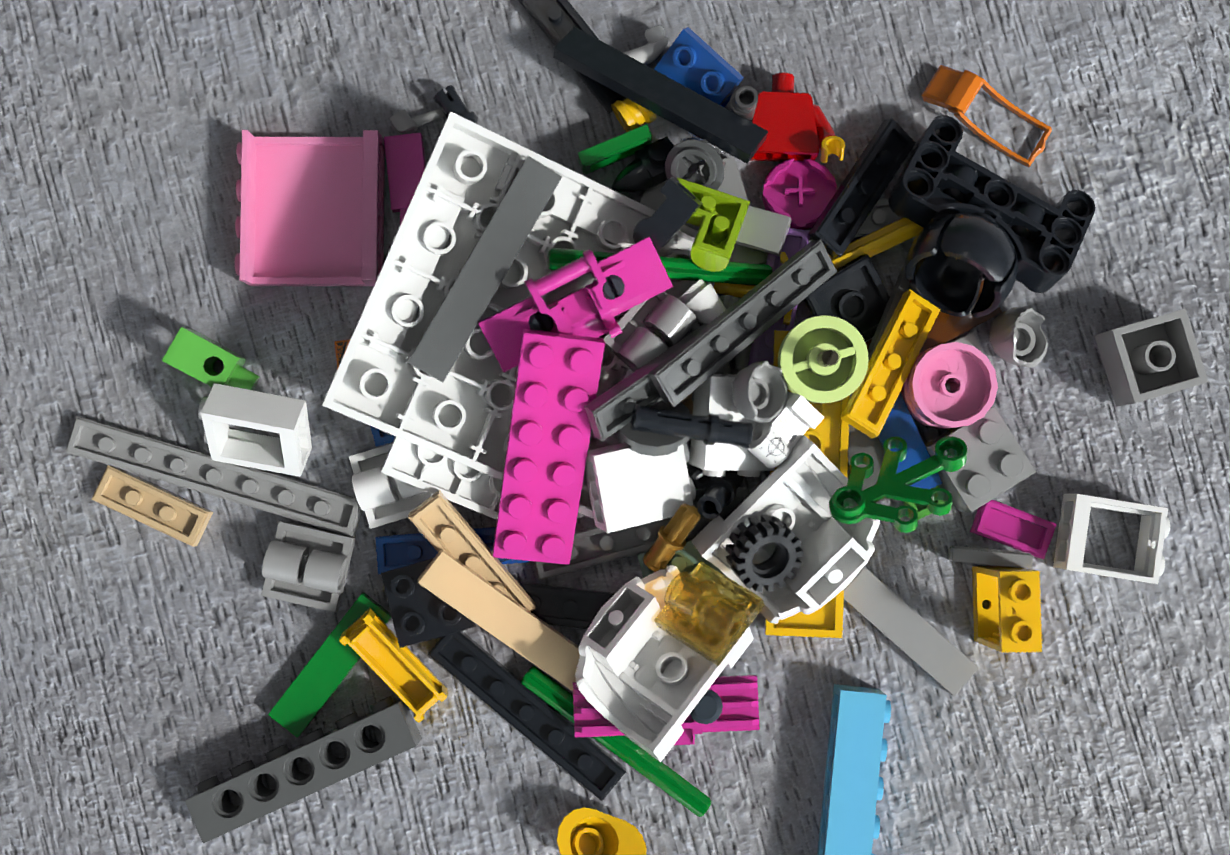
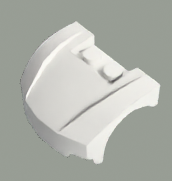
(800, 497)
(641, 673)

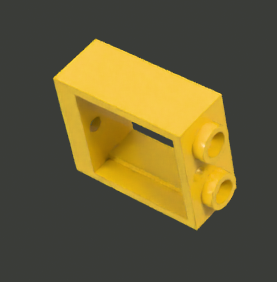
(1014, 611)

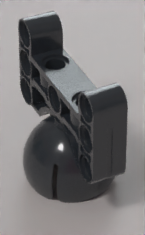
(980, 227)

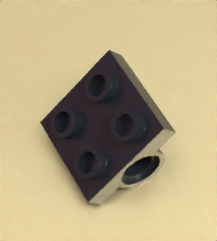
(417, 611)

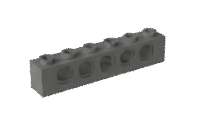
(217, 815)

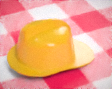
(597, 833)

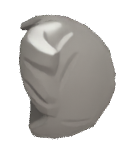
(1019, 337)

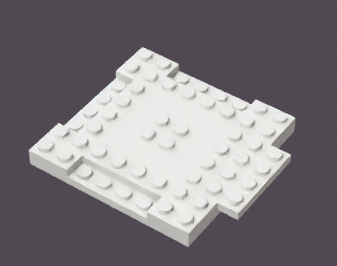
(458, 430)

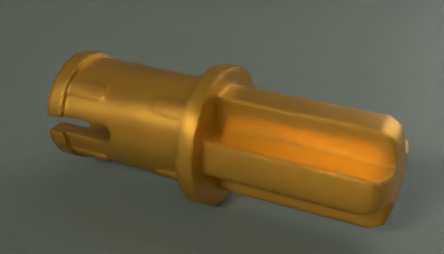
(671, 537)

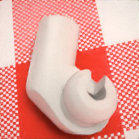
(656, 45)

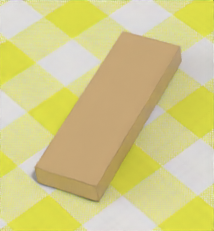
(152, 505)

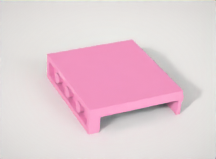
(310, 210)

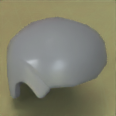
(759, 391)

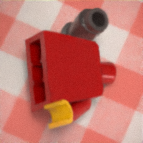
(792, 122)

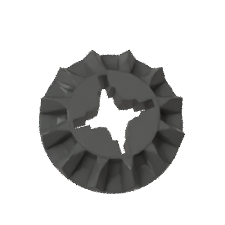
(678, 163)

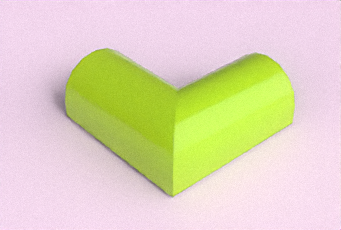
(718, 224)

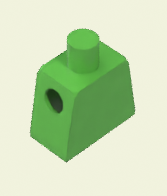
(197, 354)

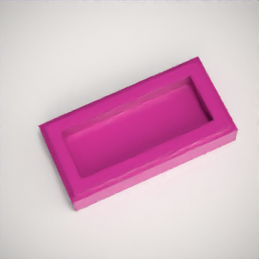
(404, 167)
(1013, 528)

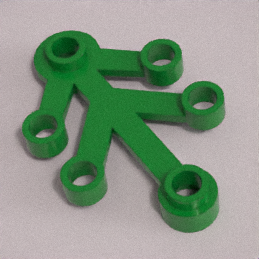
(897, 485)

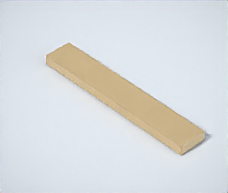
(502, 617)

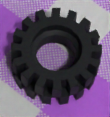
(777, 565)

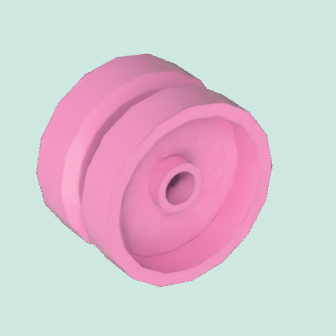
(970, 380)

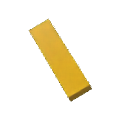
(890, 364)

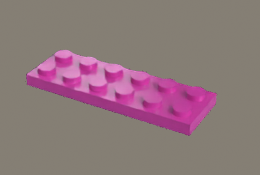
(547, 446)

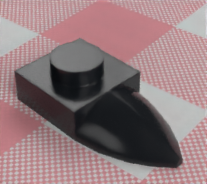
(646, 169)

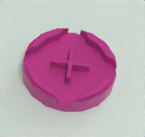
(799, 191)

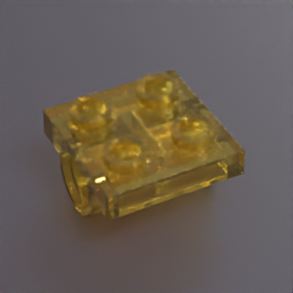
(708, 611)

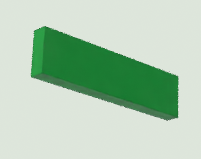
(322, 673)

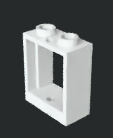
(261, 412)
(1073, 535)

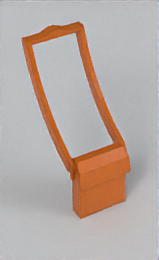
(956, 92)

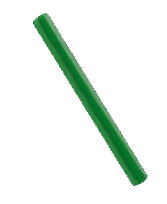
(677, 268)
(622, 746)

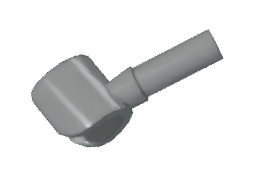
(404, 124)

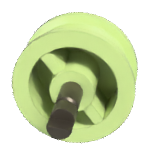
(823, 359)

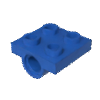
(699, 68)

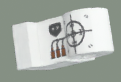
(774, 439)

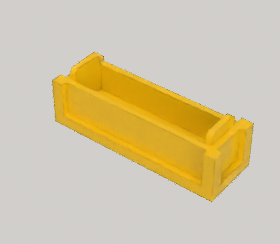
(394, 665)

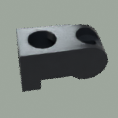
(669, 216)

